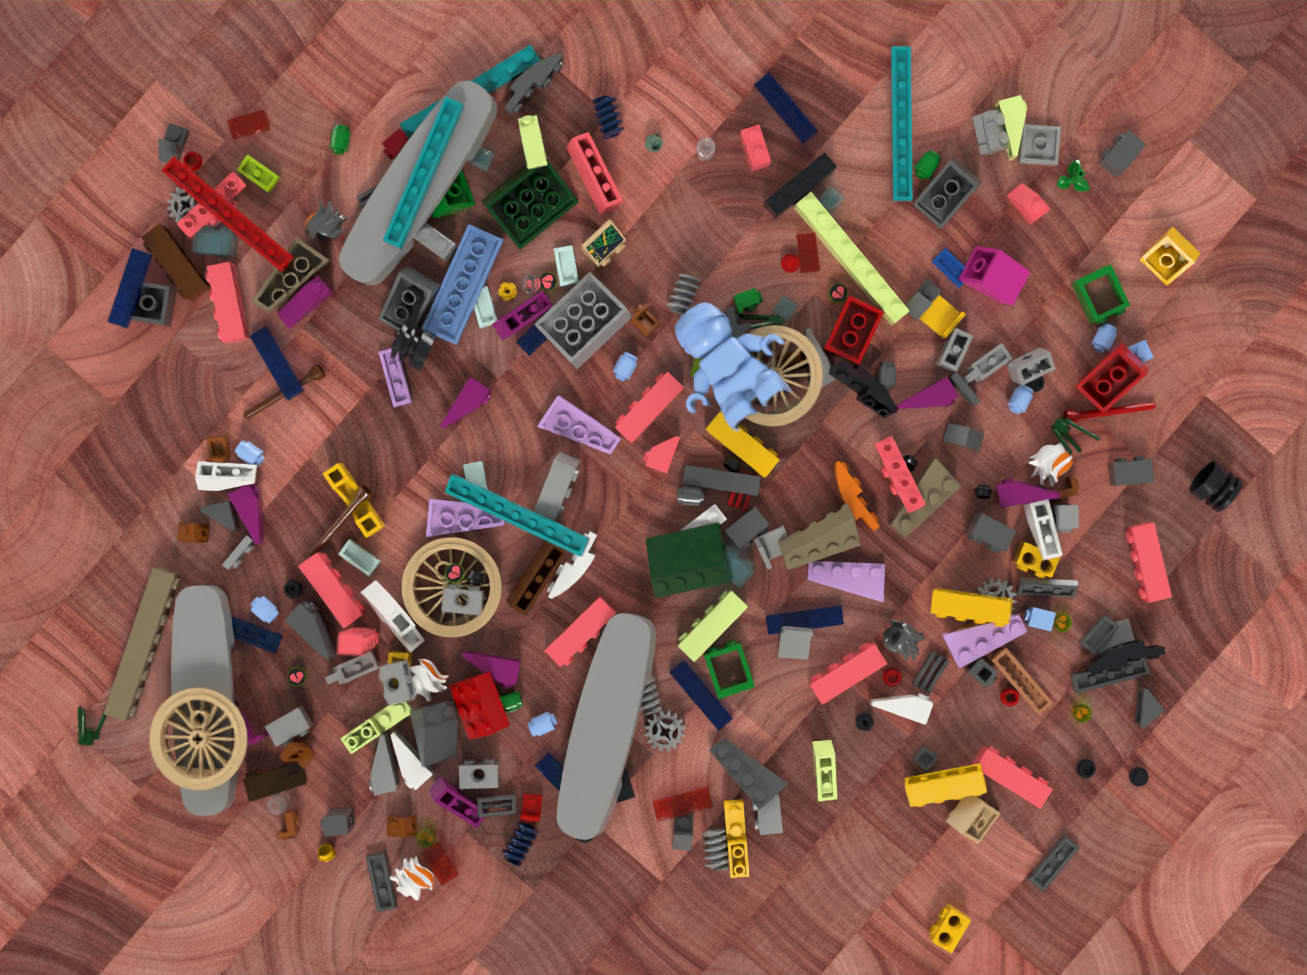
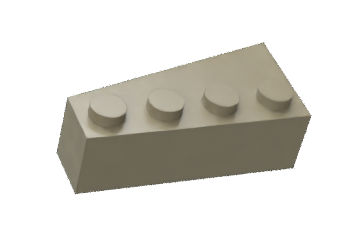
(284, 284)
(935, 488)
(821, 539)

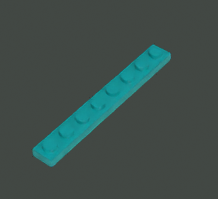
(489, 80)
(901, 123)
(423, 172)
(517, 515)

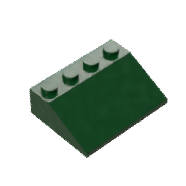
(529, 202)
(688, 560)

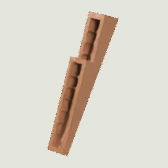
(1017, 676)

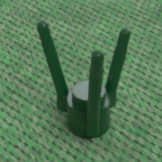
(769, 320)
(1061, 428)
(86, 734)

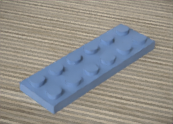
(463, 284)

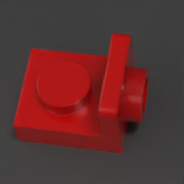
(531, 808)

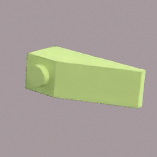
(1014, 113)
(532, 141)
(825, 770)

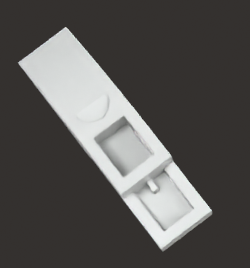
(571, 573)
(393, 616)

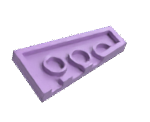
(571, 422)
(456, 516)
(853, 577)
(976, 641)

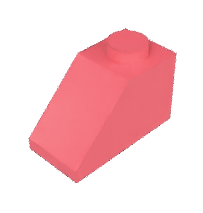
(1028, 203)
(661, 455)

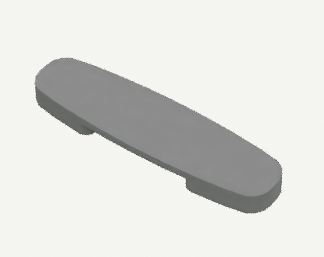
(364, 252)
(203, 660)
(605, 725)

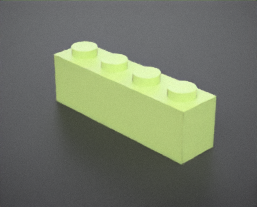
(712, 625)

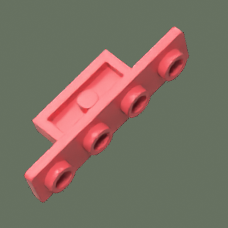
(201, 217)
(899, 475)

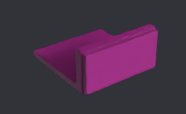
(251, 738)

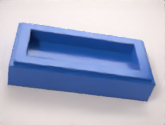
(949, 266)

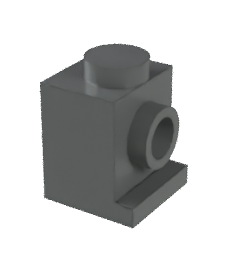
(989, 675)

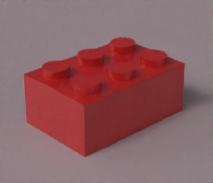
(853, 330)
(1112, 377)
(479, 705)

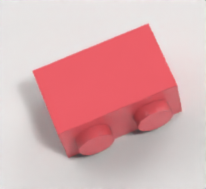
(755, 148)

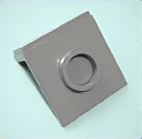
(768, 544)
(795, 642)

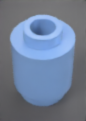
(1104, 338)
(625, 366)
(1020, 399)
(250, 453)
(264, 609)
(542, 724)

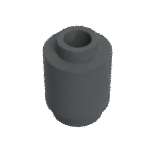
(887, 374)
(690, 496)

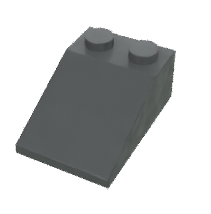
(947, 193)
(409, 299)
(311, 626)
(435, 731)

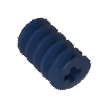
(607, 117)
(520, 843)

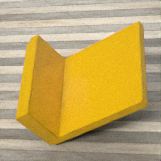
(942, 317)

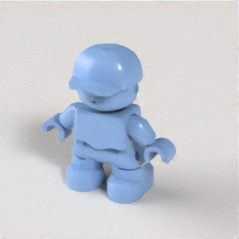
(727, 363)

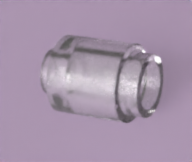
(283, 801)

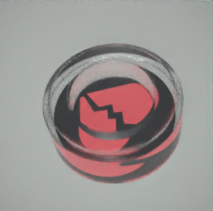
(531, 284)

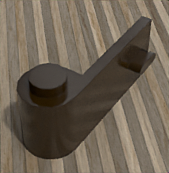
(273, 782)

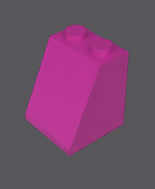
(994, 275)

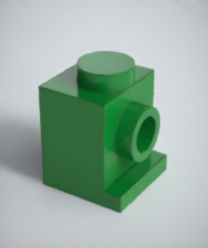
(747, 300)

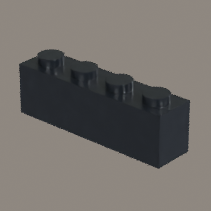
(800, 185)

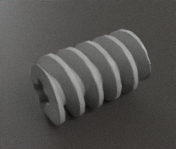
(682, 294)
(649, 703)
(716, 849)

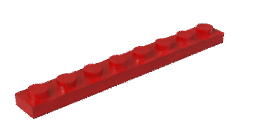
(227, 214)

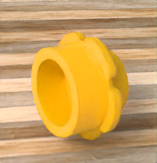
(512, 291)
(326, 853)

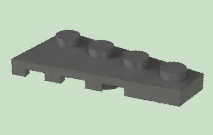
(751, 776)

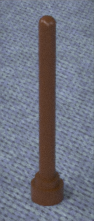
(315, 373)
(363, 494)

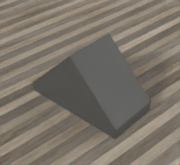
(963, 436)
(224, 514)
(1146, 708)

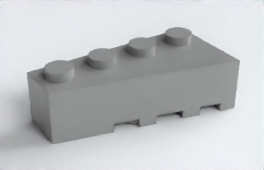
(557, 486)

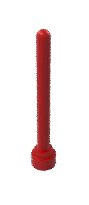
(1075, 416)

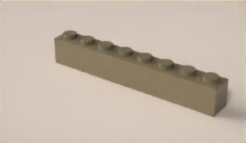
(142, 644)

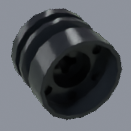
(412, 345)
(1215, 486)

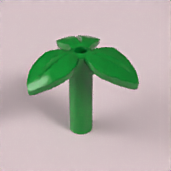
(1076, 174)

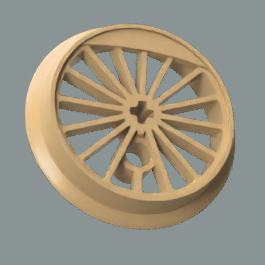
(802, 405)
(458, 626)
(189, 776)

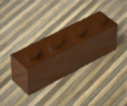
(176, 262)
(535, 577)

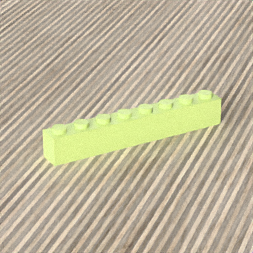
(851, 258)

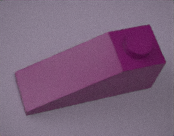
(305, 301)
(522, 315)
(935, 395)
(469, 400)
(1019, 492)
(249, 507)
(502, 669)
(455, 801)

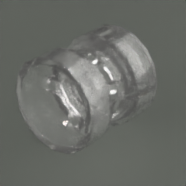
(705, 149)

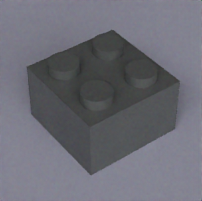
(155, 305)
(990, 532)

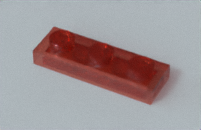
(682, 804)

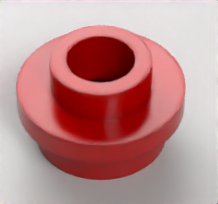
(1015, 696)

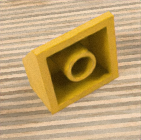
(1170, 256)

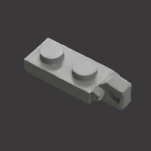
(987, 364)
(353, 668)

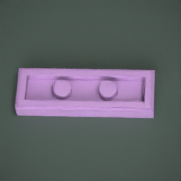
(395, 378)

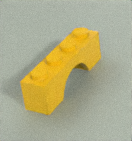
(346, 487)

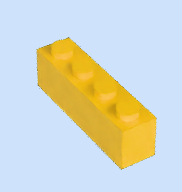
(743, 445)
(971, 606)
(945, 785)

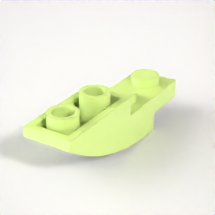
(376, 725)

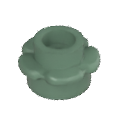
(654, 143)

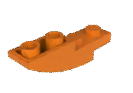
(848, 490)

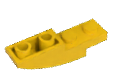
(736, 838)

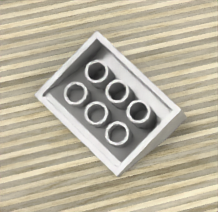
(583, 320)

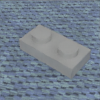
(235, 558)

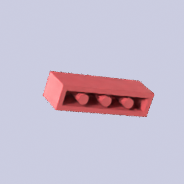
(594, 173)
(227, 302)
(649, 407)
(1148, 562)
(332, 589)
(580, 631)
(358, 640)
(847, 673)
(1012, 777)

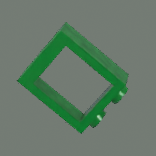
(1086, 303)
(735, 687)

